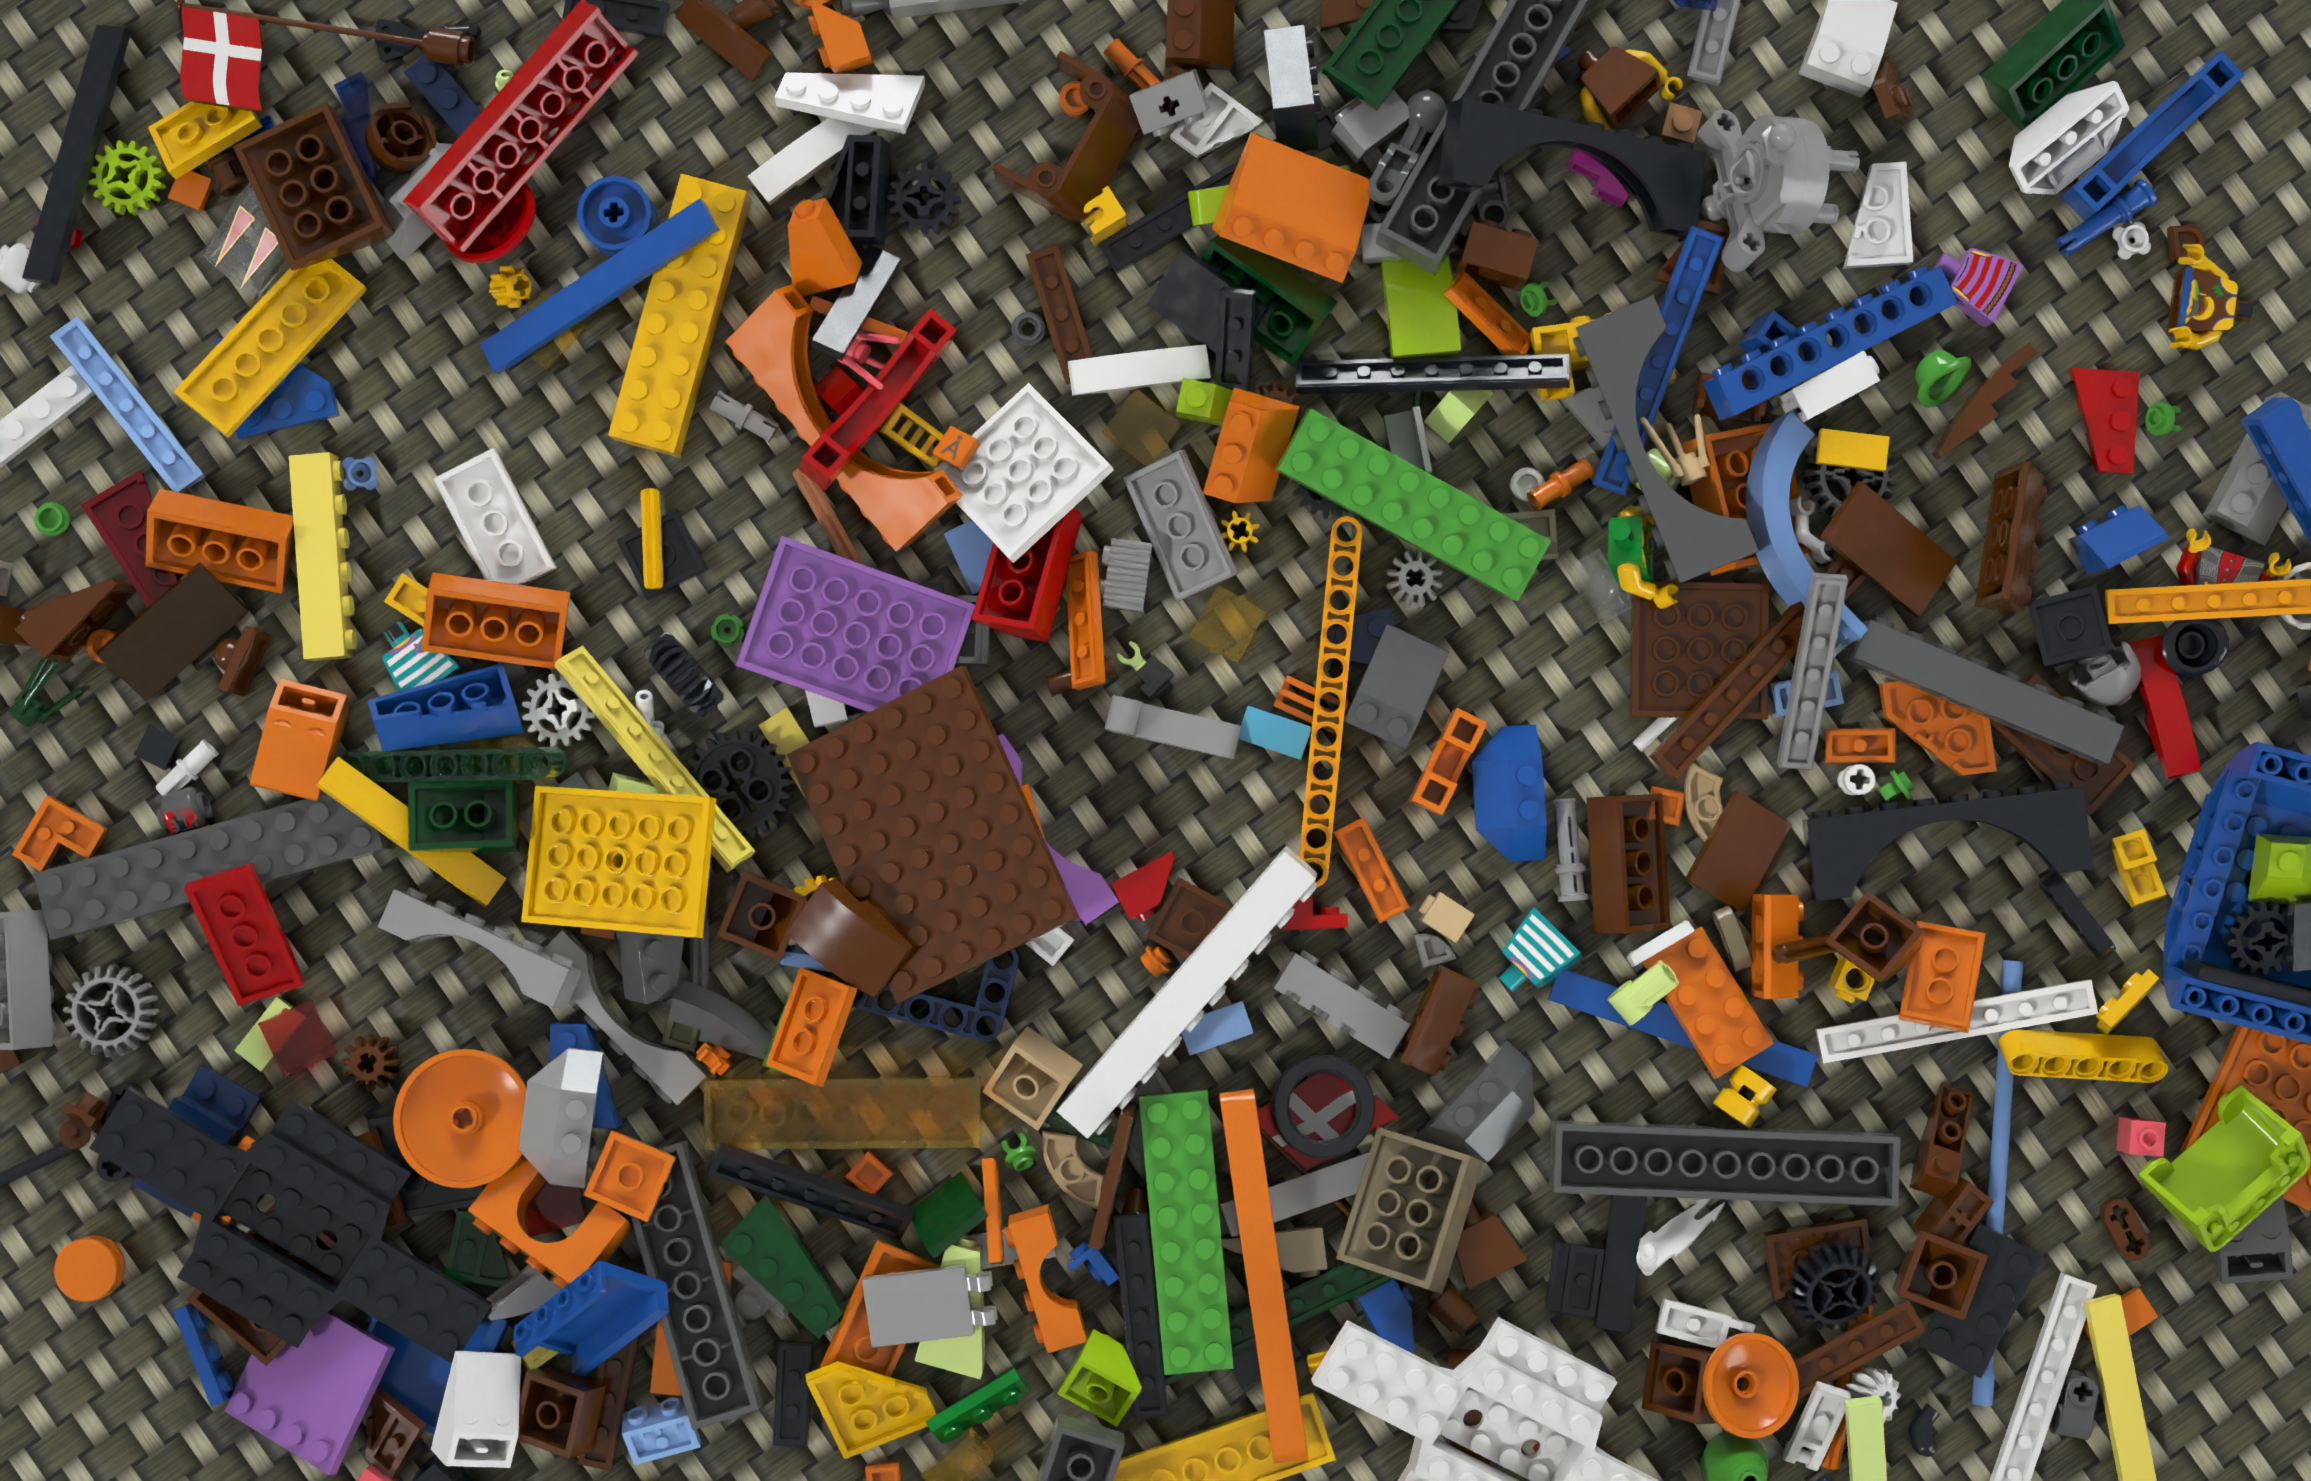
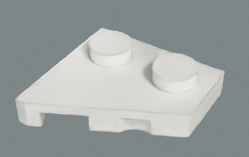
(1222, 124)

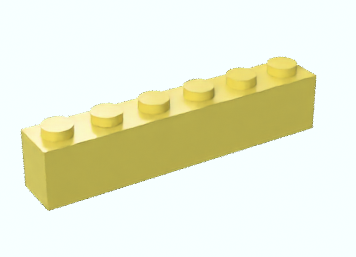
(321, 556)

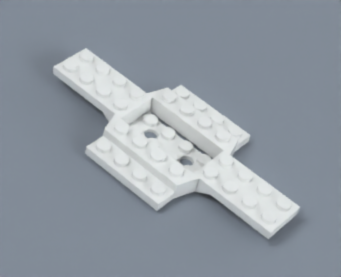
(1512, 1379)

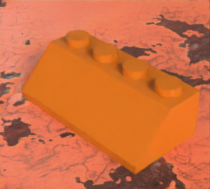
(229, 539)
(495, 620)

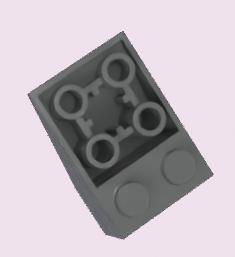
(2258, 1251)

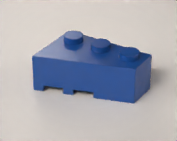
(583, 1036)

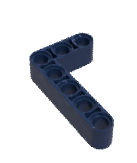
(939, 1005)

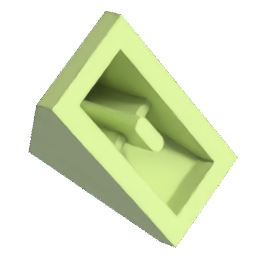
(1455, 412)

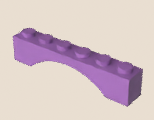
(1086, 888)

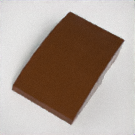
(849, 938)

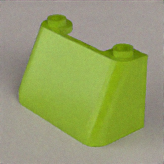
(2230, 1170)

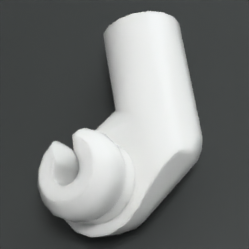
(645, 707)

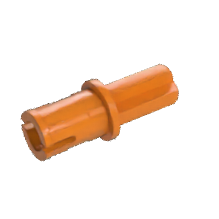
(1130, 65)

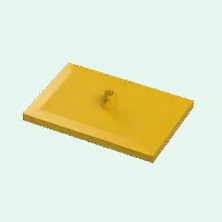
(619, 860)

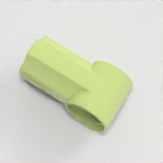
(1637, 998)

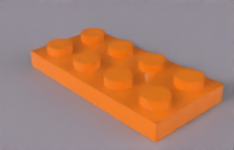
(1711, 1004)
(852, 1337)

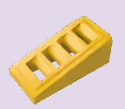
(909, 446)

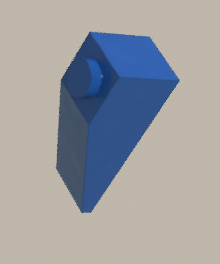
(1390, 1313)

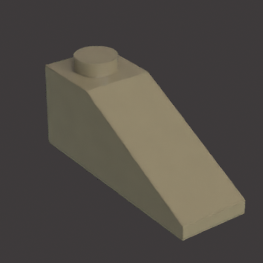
(1299, 1249)

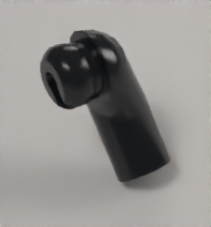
(1921, 1433)

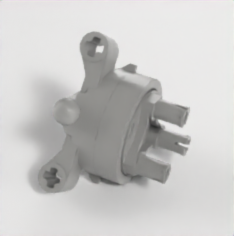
(1768, 180)

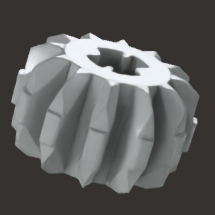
(1413, 567)

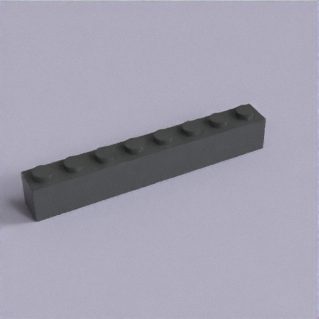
(1987, 692)

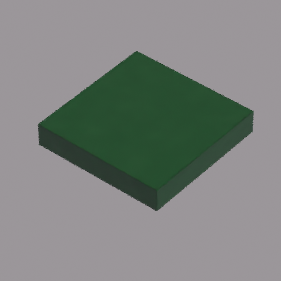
(948, 1214)

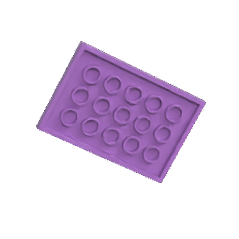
(850, 628)

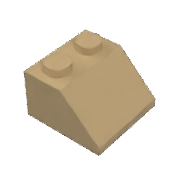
(1032, 1078)

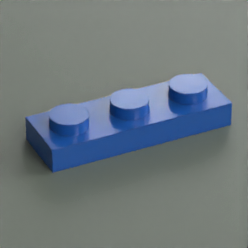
(204, 1354)

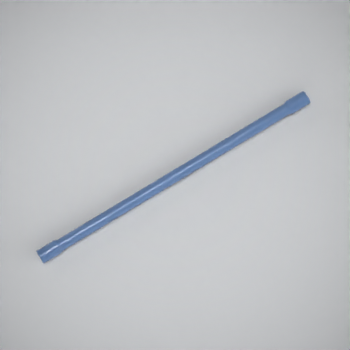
(2010, 983)

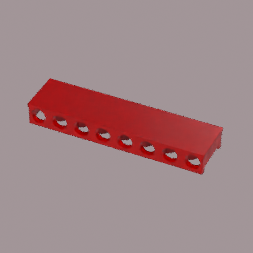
(518, 125)

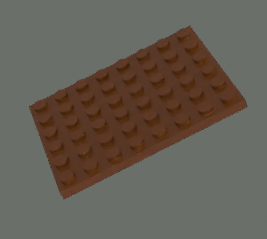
(934, 831)

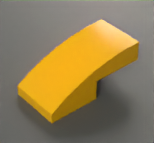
(2137, 868)

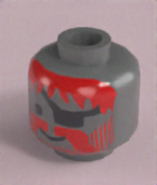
(184, 810)

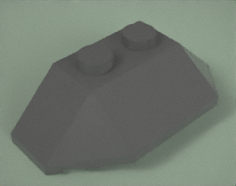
(1486, 1108)

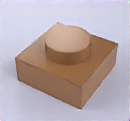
(1680, 124)

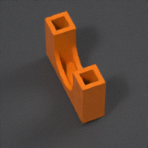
(503, 1210)

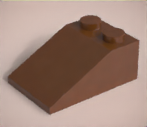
(64, 624)

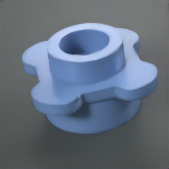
(367, 467)

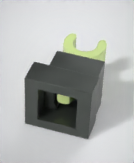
(1152, 673)

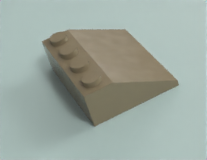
(1410, 1210)

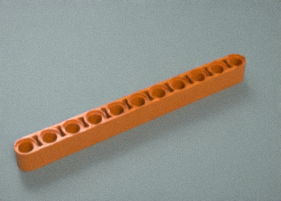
(1263, 1276)

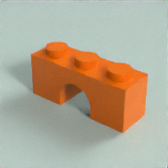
(1447, 761)

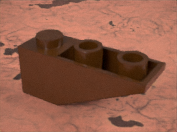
(1942, 1142)

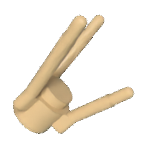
(1687, 466)

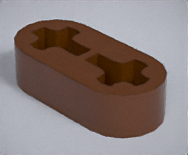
(2131, 1225)

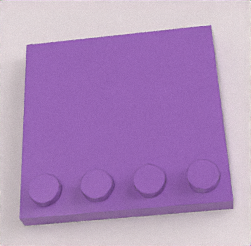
(314, 1393)

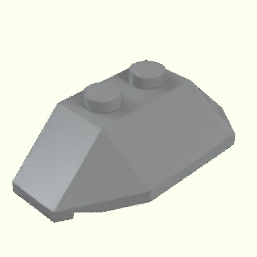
(407, 226)
(561, 1116)

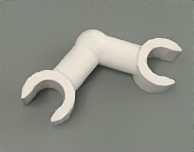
(1802, 529)

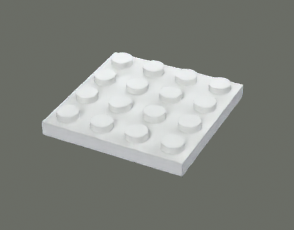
(1025, 473)

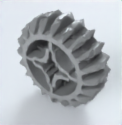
(98, 1036)

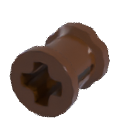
(227, 174)

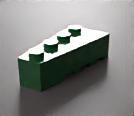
(784, 1265)

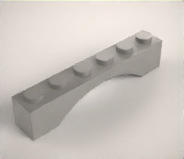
(537, 974)
(671, 1069)

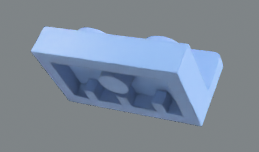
(658, 1431)

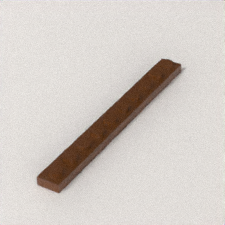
(1741, 684)

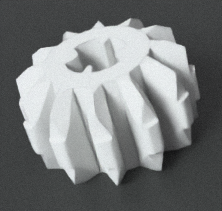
(1876, 1382)

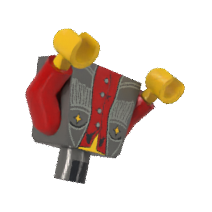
(2208, 565)

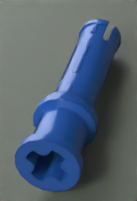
(2118, 210)

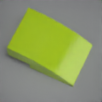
(1418, 312)

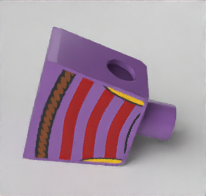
(1980, 282)

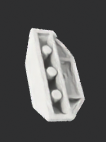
(2067, 139)

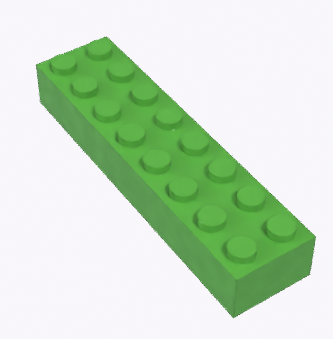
(1412, 505)
(1185, 1231)

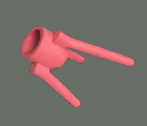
(860, 352)

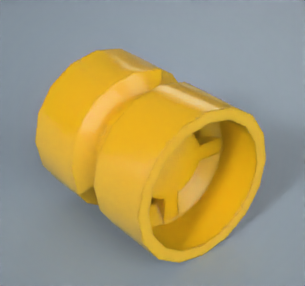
(1738, 1106)

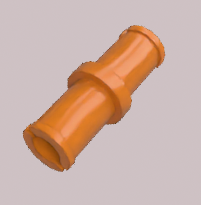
(1560, 484)

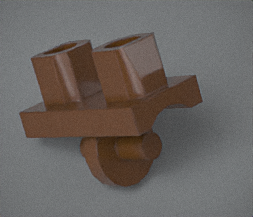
(83, 1119)

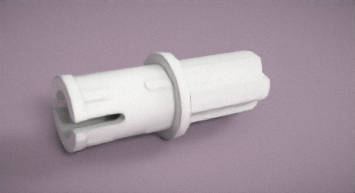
(187, 768)

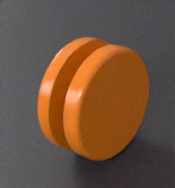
(89, 1268)

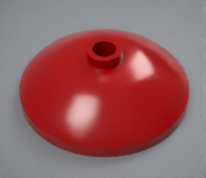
(504, 231)

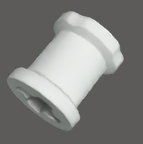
(1861, 771)

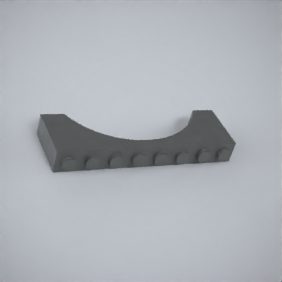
(1616, 353)

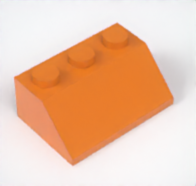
(1250, 447)
(1774, 922)

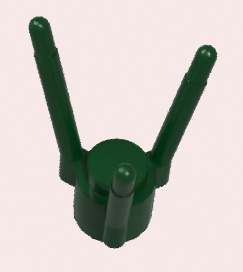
(29, 705)

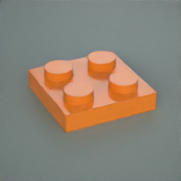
(630, 1176)

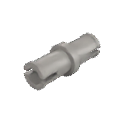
(744, 416)

